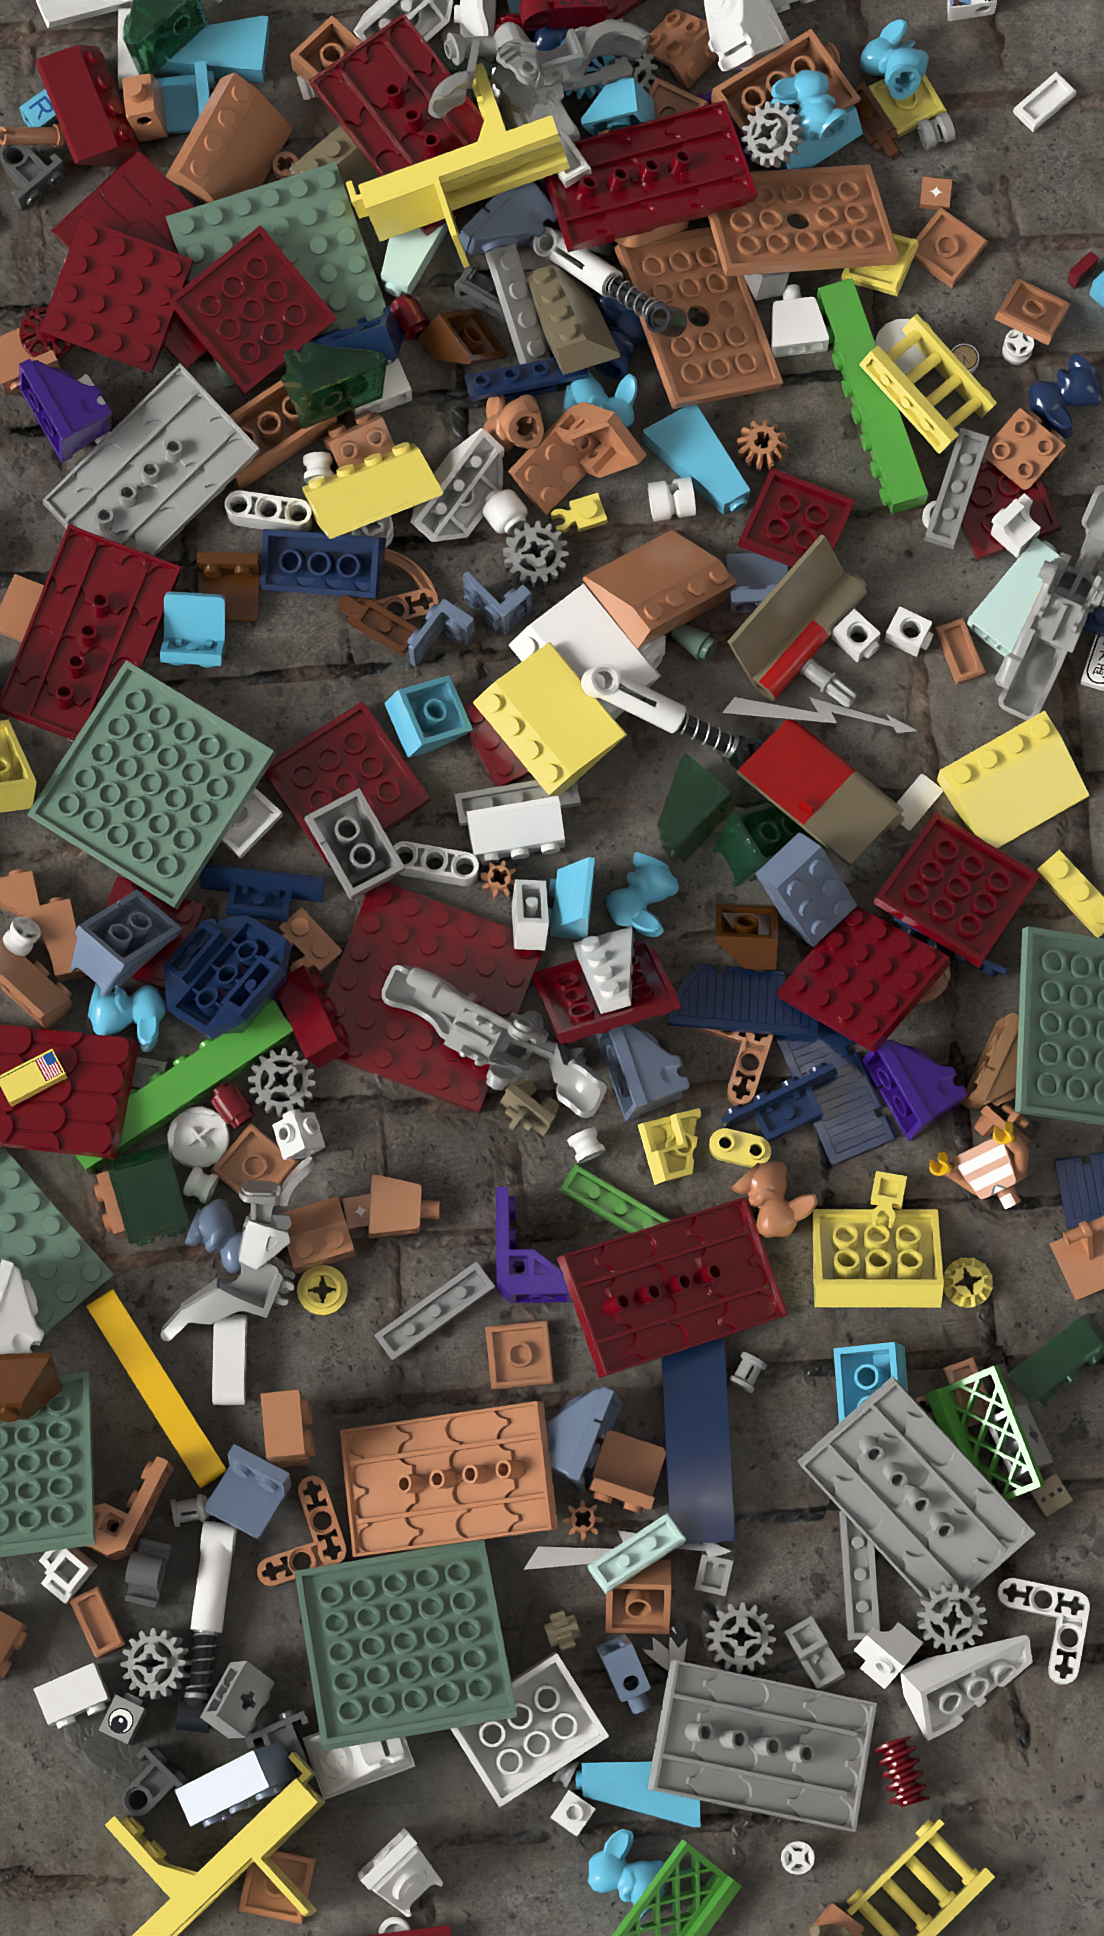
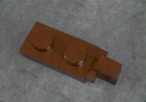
(875, 122)
(377, 623)

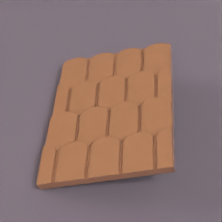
(448, 1479)

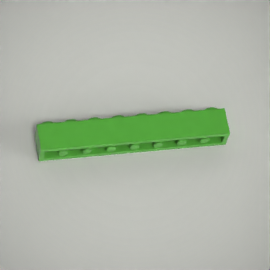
(874, 411)
(196, 1077)

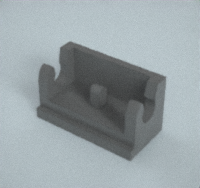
(480, 293)

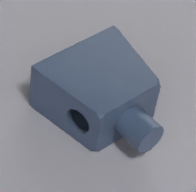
(620, 1662)

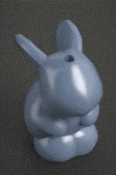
(217, 1230)

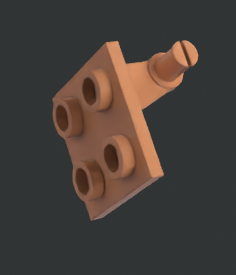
(1082, 1257)

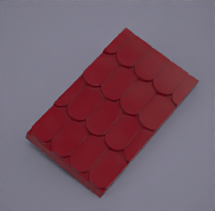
(383, 102)
(653, 177)
(136, 204)
(90, 618)
(80, 1112)
(672, 1287)

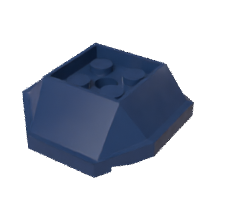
(225, 974)

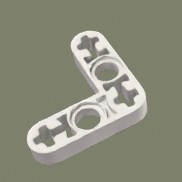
(1064, 1620)

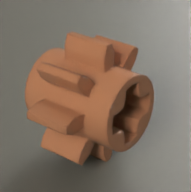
(495, 887)
(583, 1530)

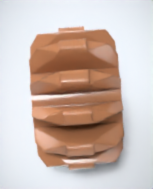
(759, 455)

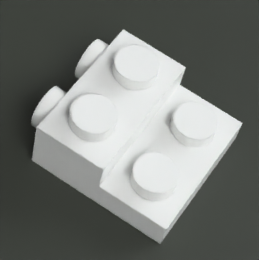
(251, 824)

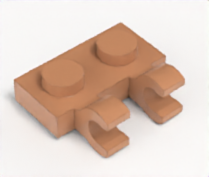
(311, 941)

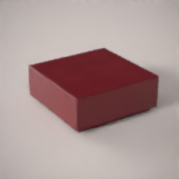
(1082, 269)

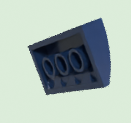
(321, 565)

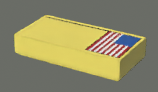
(32, 1077)

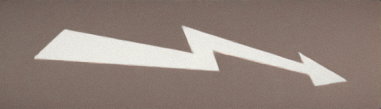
(824, 714)
(566, 1556)

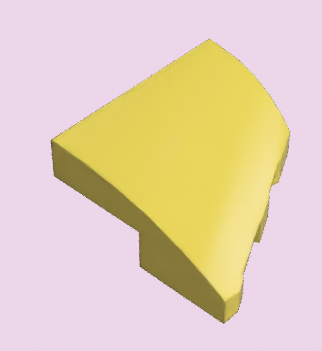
(670, 1145)

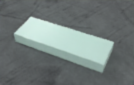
(636, 1553)

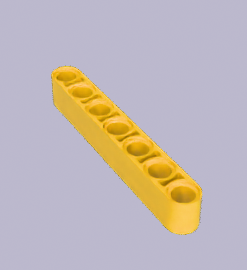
(156, 1388)

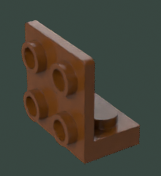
(235, 578)

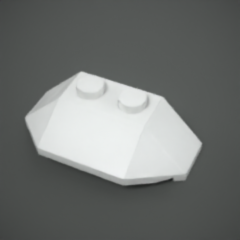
(425, 15)
(476, 19)
(466, 480)

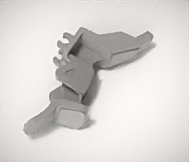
(261, 1270)

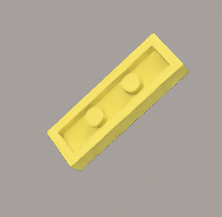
(1074, 891)

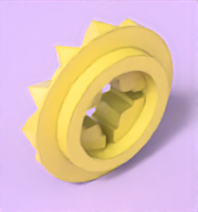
(311, 1280)
(960, 1294)

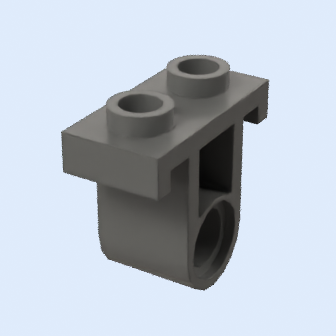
(30, 174)
(147, 1572)
(281, 1731)
(154, 1780)

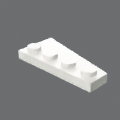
(608, 967)

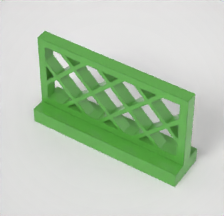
(950, 1420)
(706, 1905)

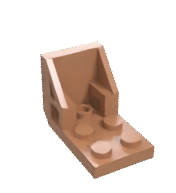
(577, 444)
(131, 1525)

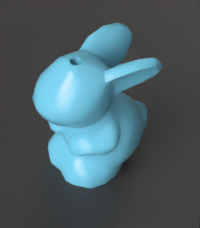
(895, 60)
(815, 106)
(592, 392)
(647, 885)
(118, 1010)
(611, 1871)

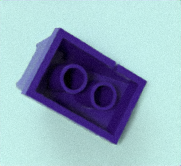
(63, 406)
(914, 1086)

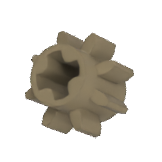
(562, 1630)

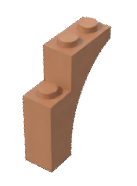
(56, 919)

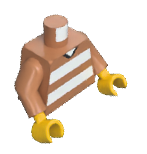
(989, 1166)

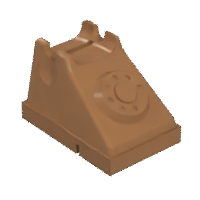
(996, 1069)

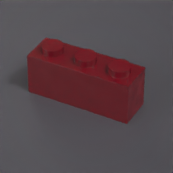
(313, 1017)

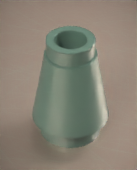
(696, 641)

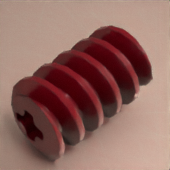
(902, 1772)

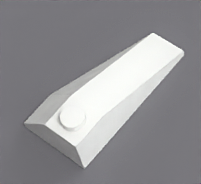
(952, 1683)

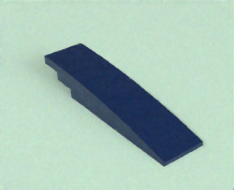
(698, 1443)

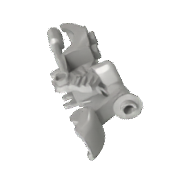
(533, 73)
(1054, 620)
(494, 1040)

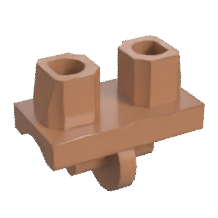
(993, 1117)

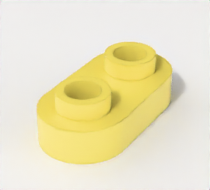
(740, 1147)

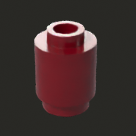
(410, 316)
(232, 1105)

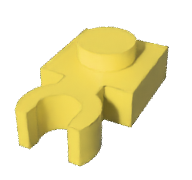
(584, 513)
(887, 1194)

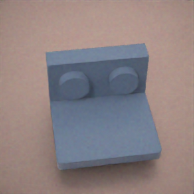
(755, 580)
(505, 616)
(447, 617)
(249, 1492)

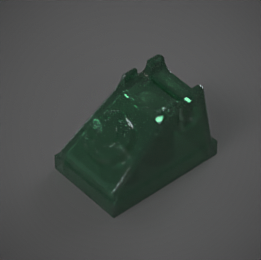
(161, 30)
(332, 380)
(754, 838)

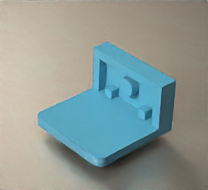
(186, 97)
(193, 629)

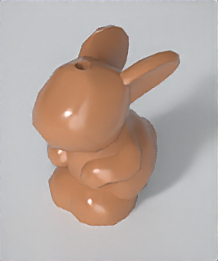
(514, 423)
(766, 1190)

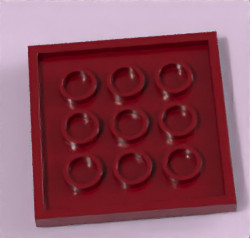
(116, 295)
(251, 309)
(340, 759)
(957, 889)
(863, 978)
(573, 1007)

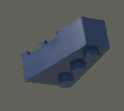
(377, 334)

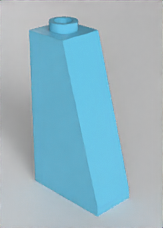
(227, 48)
(694, 451)
(626, 1787)

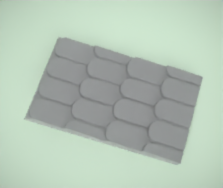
(155, 468)
(915, 1493)
(762, 1746)

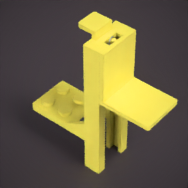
(418, 197)
(195, 1891)

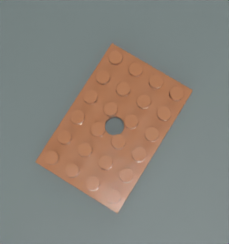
(843, 218)
(709, 361)

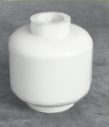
(504, 511)

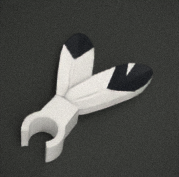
(662, 1655)

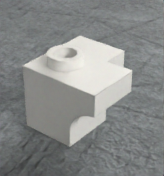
(1015, 527)
(66, 1572)
(887, 1653)

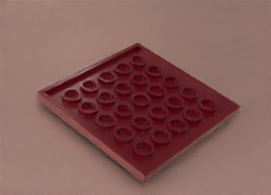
(441, 939)

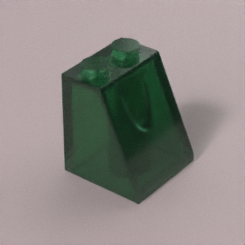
(692, 809)
(148, 1194)

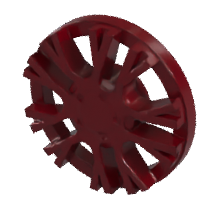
(42, 338)

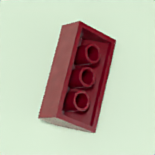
(88, 106)

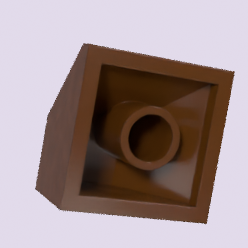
(462, 338)
(748, 934)
(26, 1384)

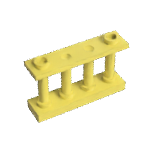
(910, 400)
(950, 1902)

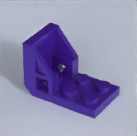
(540, 1279)

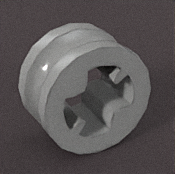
(565, 1773)

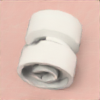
(671, 499)

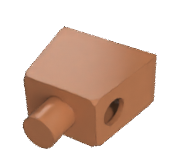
(145, 99)
(397, 1207)

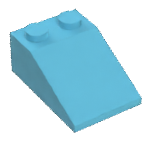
(572, 900)

